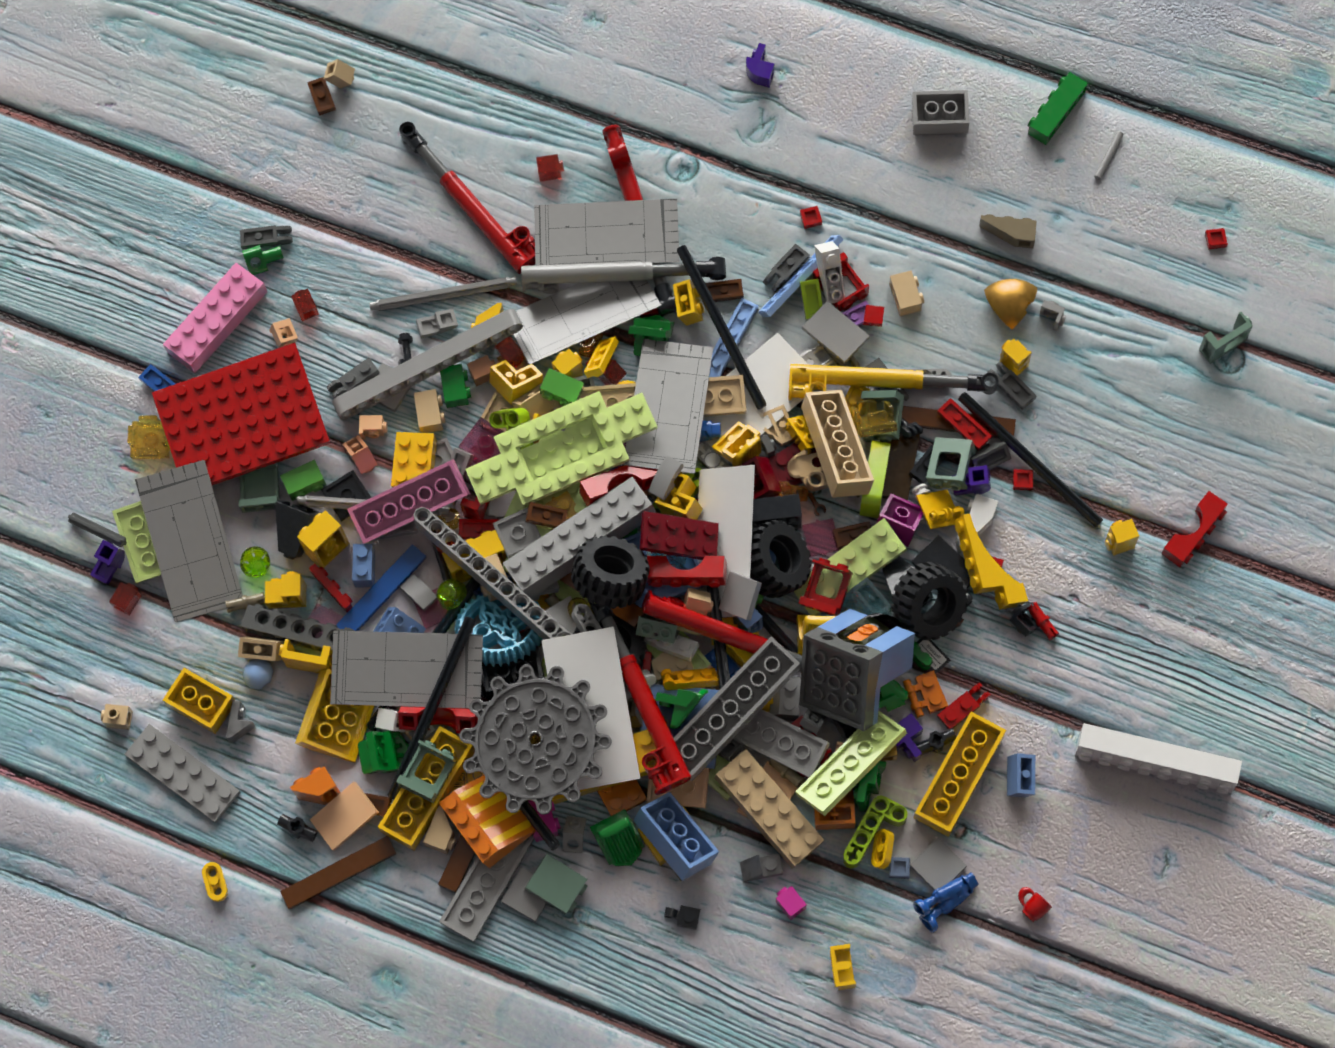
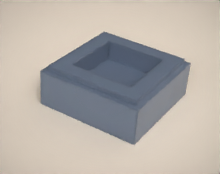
(899, 868)

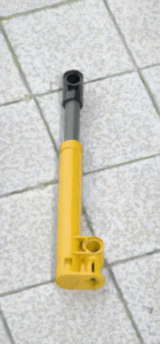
(808, 378)

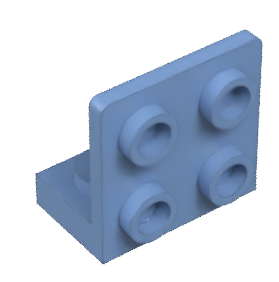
(397, 621)

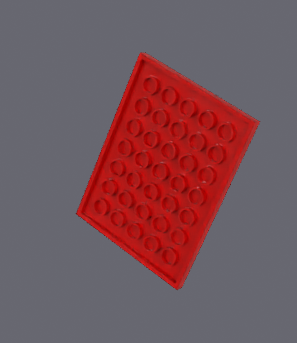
(243, 415)

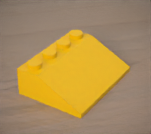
(332, 727)

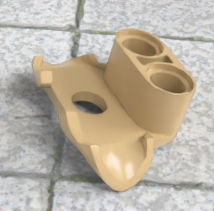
(801, 467)

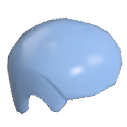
(257, 673)

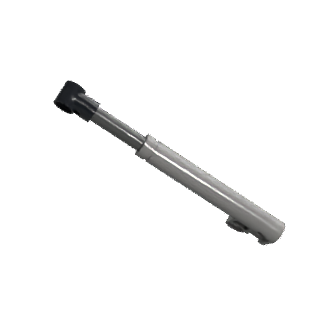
(547, 277)

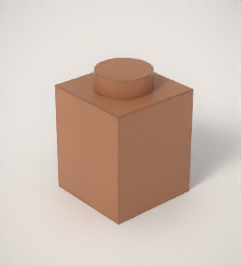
(480, 370)

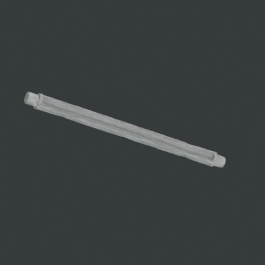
(444, 293)
(345, 503)

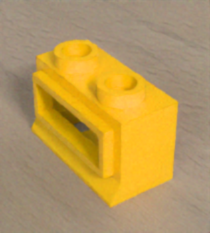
(1015, 356)
(842, 967)

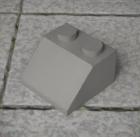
(786, 701)

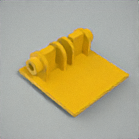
(799, 430)
(939, 509)

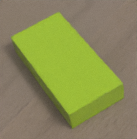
(811, 297)

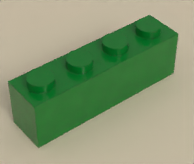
(1057, 108)

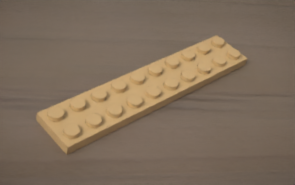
(723, 396)

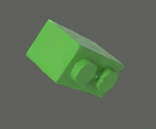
(561, 387)
(303, 480)

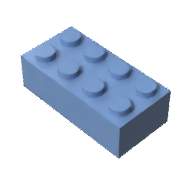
(676, 836)

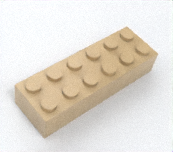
(837, 443)
(769, 808)

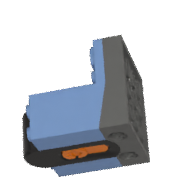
(848, 664)

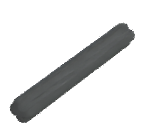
(97, 530)

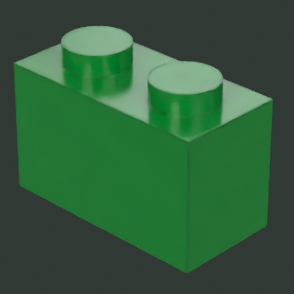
(454, 386)

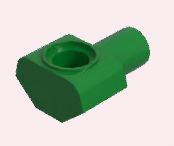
(265, 257)

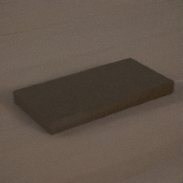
(900, 463)

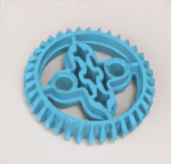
(501, 634)

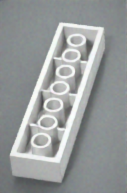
(1158, 758)

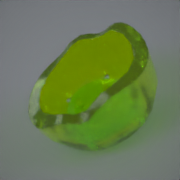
(256, 563)
(446, 592)

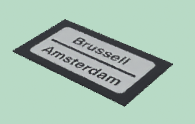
(939, 657)

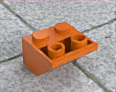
(316, 787)
(839, 817)

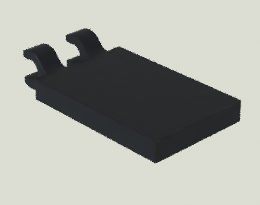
(942, 553)

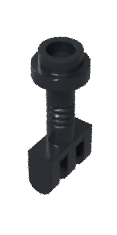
(405, 340)
(911, 429)

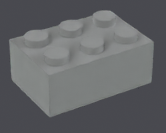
(940, 112)

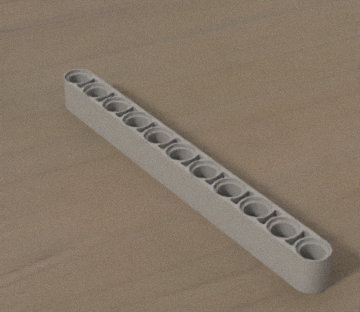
(427, 364)
(488, 572)

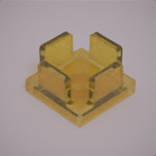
(870, 421)
(147, 439)

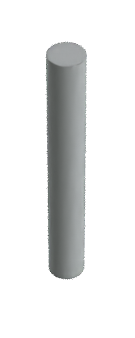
(1113, 146)

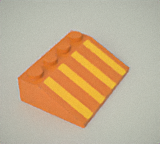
(486, 821)

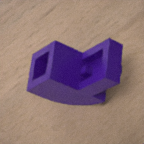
(757, 70)
(977, 481)
(109, 559)
(913, 730)

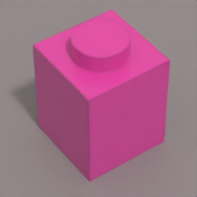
(790, 902)

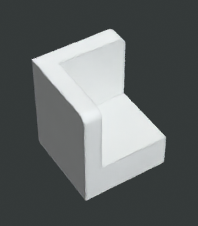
(387, 720)

